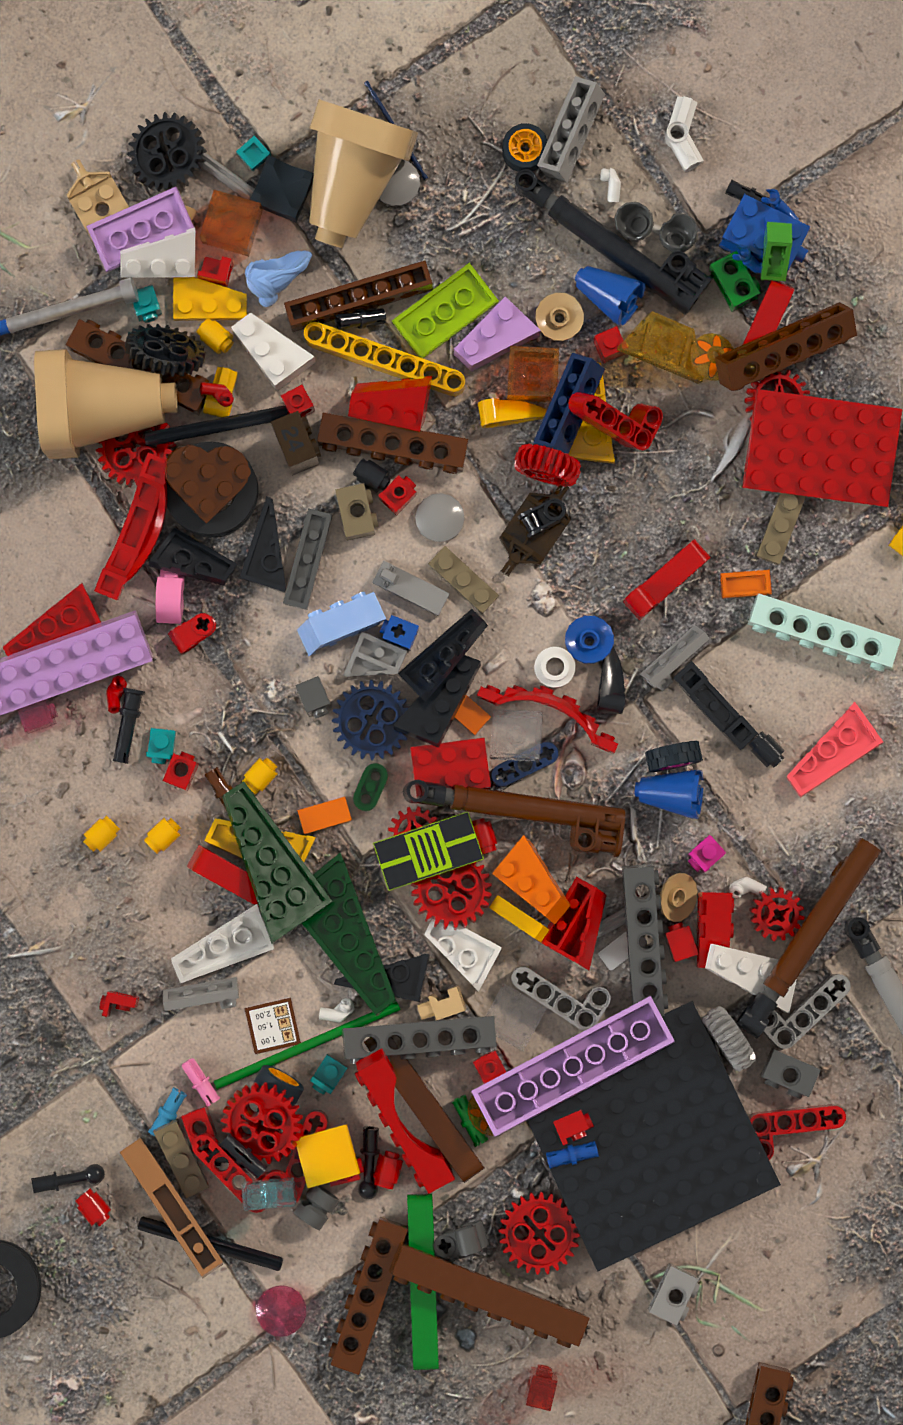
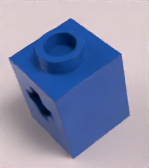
(410, 630)

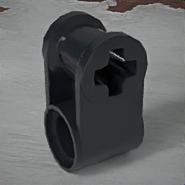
(541, 517)

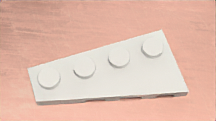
(229, 944)
(745, 971)

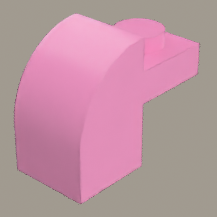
(169, 597)

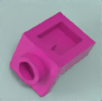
(705, 854)

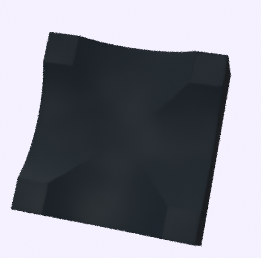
(282, 189)

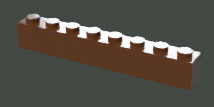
(489, 1295)

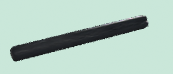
(214, 426)
(221, 1246)

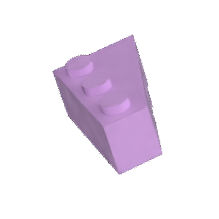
(495, 334)

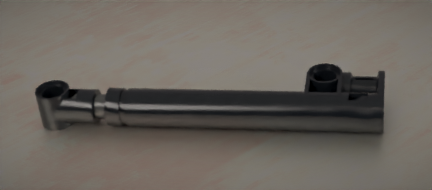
(676, 286)

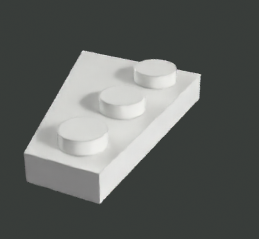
(162, 258)
(465, 950)

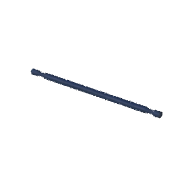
(389, 119)

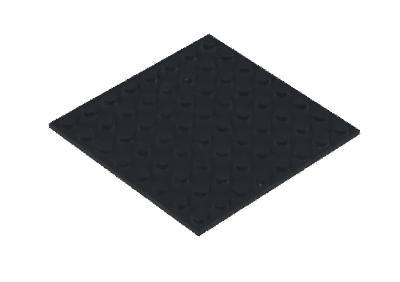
(666, 1144)

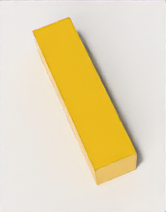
(519, 918)

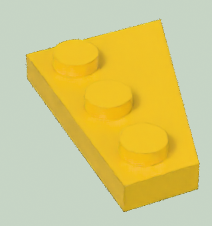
(200, 300)

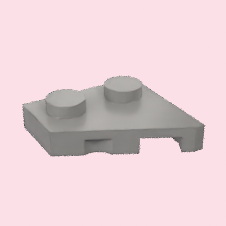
(374, 657)

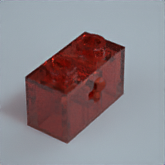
(541, 1387)

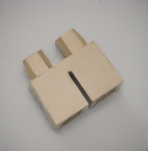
(442, 1007)

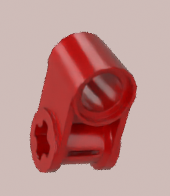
(188, 635)

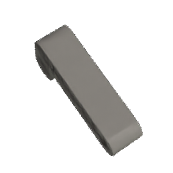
(556, 994)
(807, 1007)

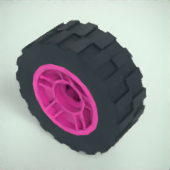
(673, 756)

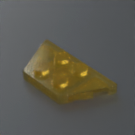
(663, 344)

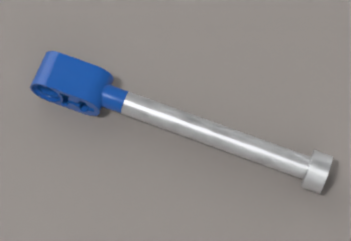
(126, 291)

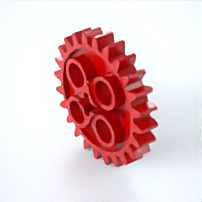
(130, 471)
(441, 909)
(268, 1103)
(521, 1247)

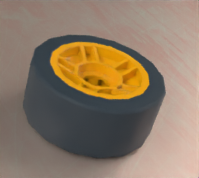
(515, 139)
(275, 1076)

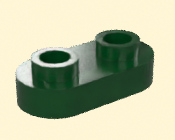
(370, 787)

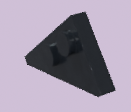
(264, 558)
(405, 977)

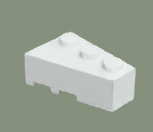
(272, 351)

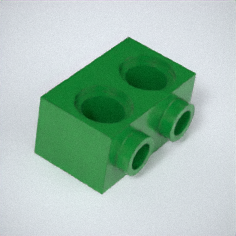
(728, 283)

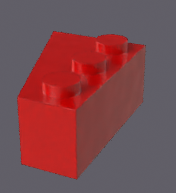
(392, 403)
(713, 922)

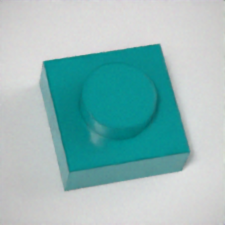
(253, 153)

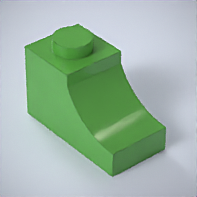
(776, 251)

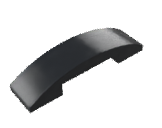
(715, 706)

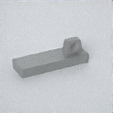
(411, 588)
(659, 671)
(221, 991)

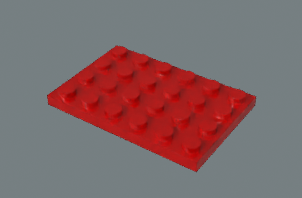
(822, 448)

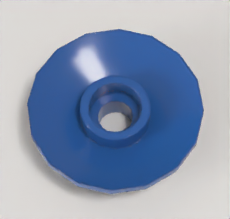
(593, 628)

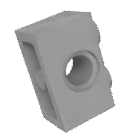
(674, 1279)

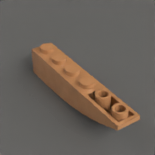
(172, 1208)

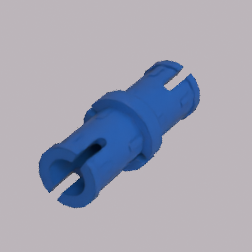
(572, 1154)

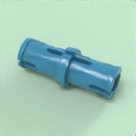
(168, 1111)

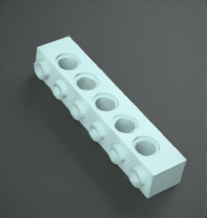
(885, 645)

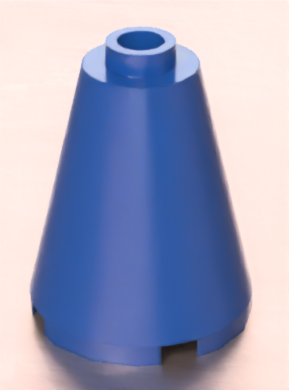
(610, 292)
(673, 792)

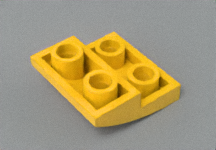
(327, 1156)

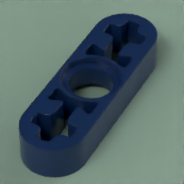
(511, 779)

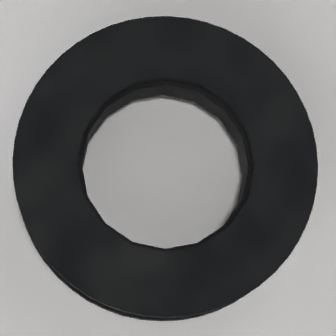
(223, 522)
(28, 1287)

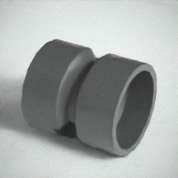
(317, 1205)

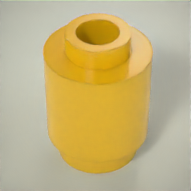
(215, 336)
(260, 775)
(101, 834)
(162, 835)

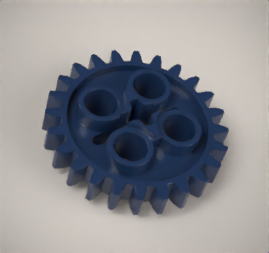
(351, 709)

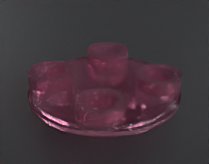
(281, 1310)

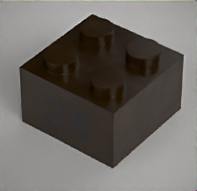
(295, 443)

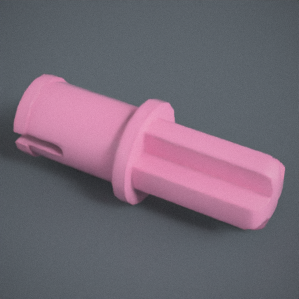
(200, 1081)

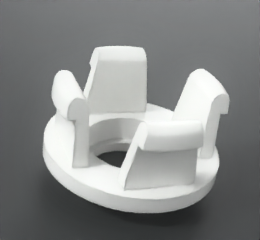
(550, 680)

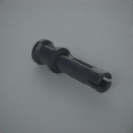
(129, 713)

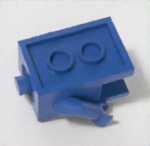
(748, 229)

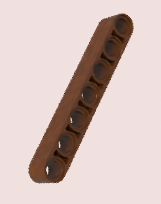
(432, 1116)

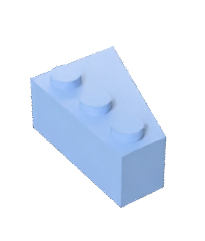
(340, 622)

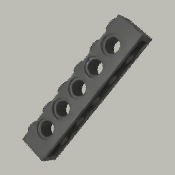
(632, 878)
(482, 1026)

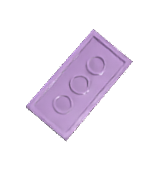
(139, 224)

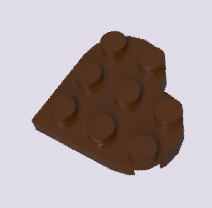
(206, 478)

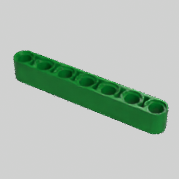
(423, 1304)

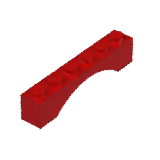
(428, 1162)

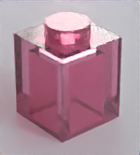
(38, 716)

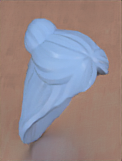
(274, 275)

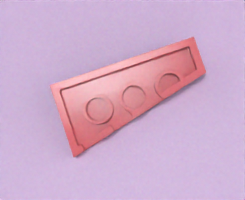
(836, 750)

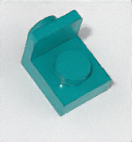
(148, 306)
(161, 745)
(328, 1075)

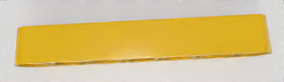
(375, 350)

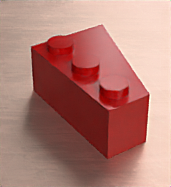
(578, 927)

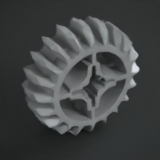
(729, 1038)

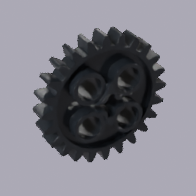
(147, 159)
(165, 350)

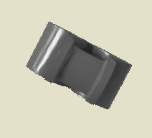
(464, 1240)

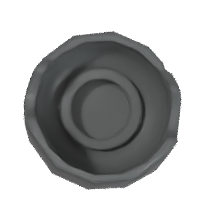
(634, 221)
(679, 233)

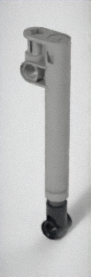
(879, 968)

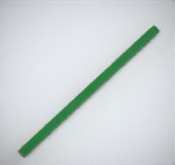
(303, 1047)

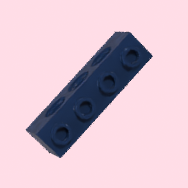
(559, 423)

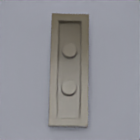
(780, 527)
(463, 580)
(181, 1158)

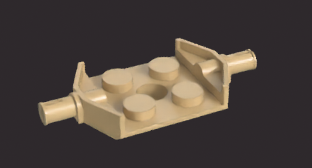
(91, 191)

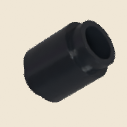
(372, 475)
(767, 749)

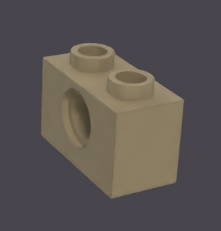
(356, 526)

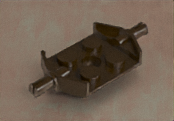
(533, 550)

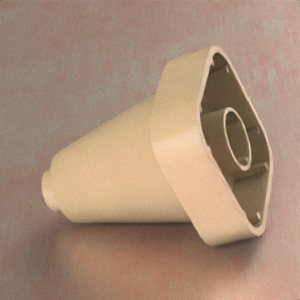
(352, 168)
(94, 402)

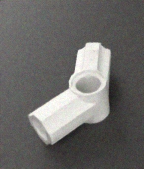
(681, 121)

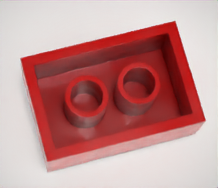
(452, 763)

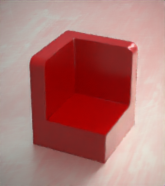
(216, 270)

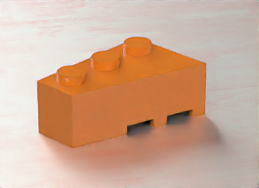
(530, 879)

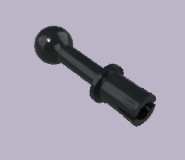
(370, 1148)
(93, 1174)

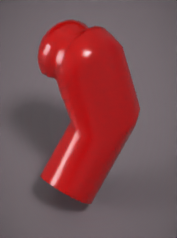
(218, 391)
(114, 693)

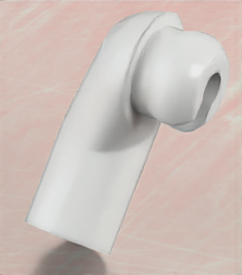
(614, 184)
(744, 886)
(339, 1013)

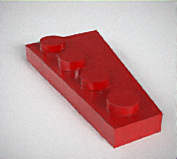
(66, 616)

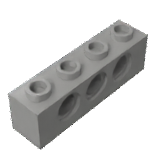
(571, 129)

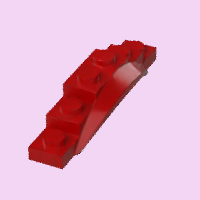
(139, 530)
(565, 705)

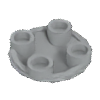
(402, 185)
(439, 517)

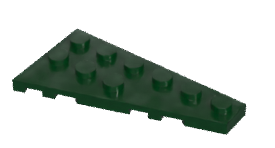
(278, 876)
(347, 939)

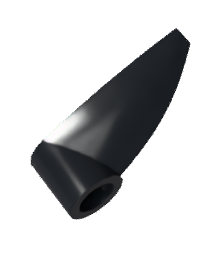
(611, 687)

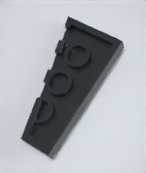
(440, 658)
(432, 719)

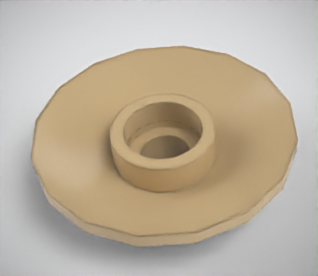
(563, 305)
(678, 897)

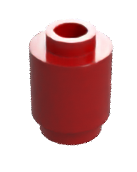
(485, 835)
(388, 1169)
(93, 1207)

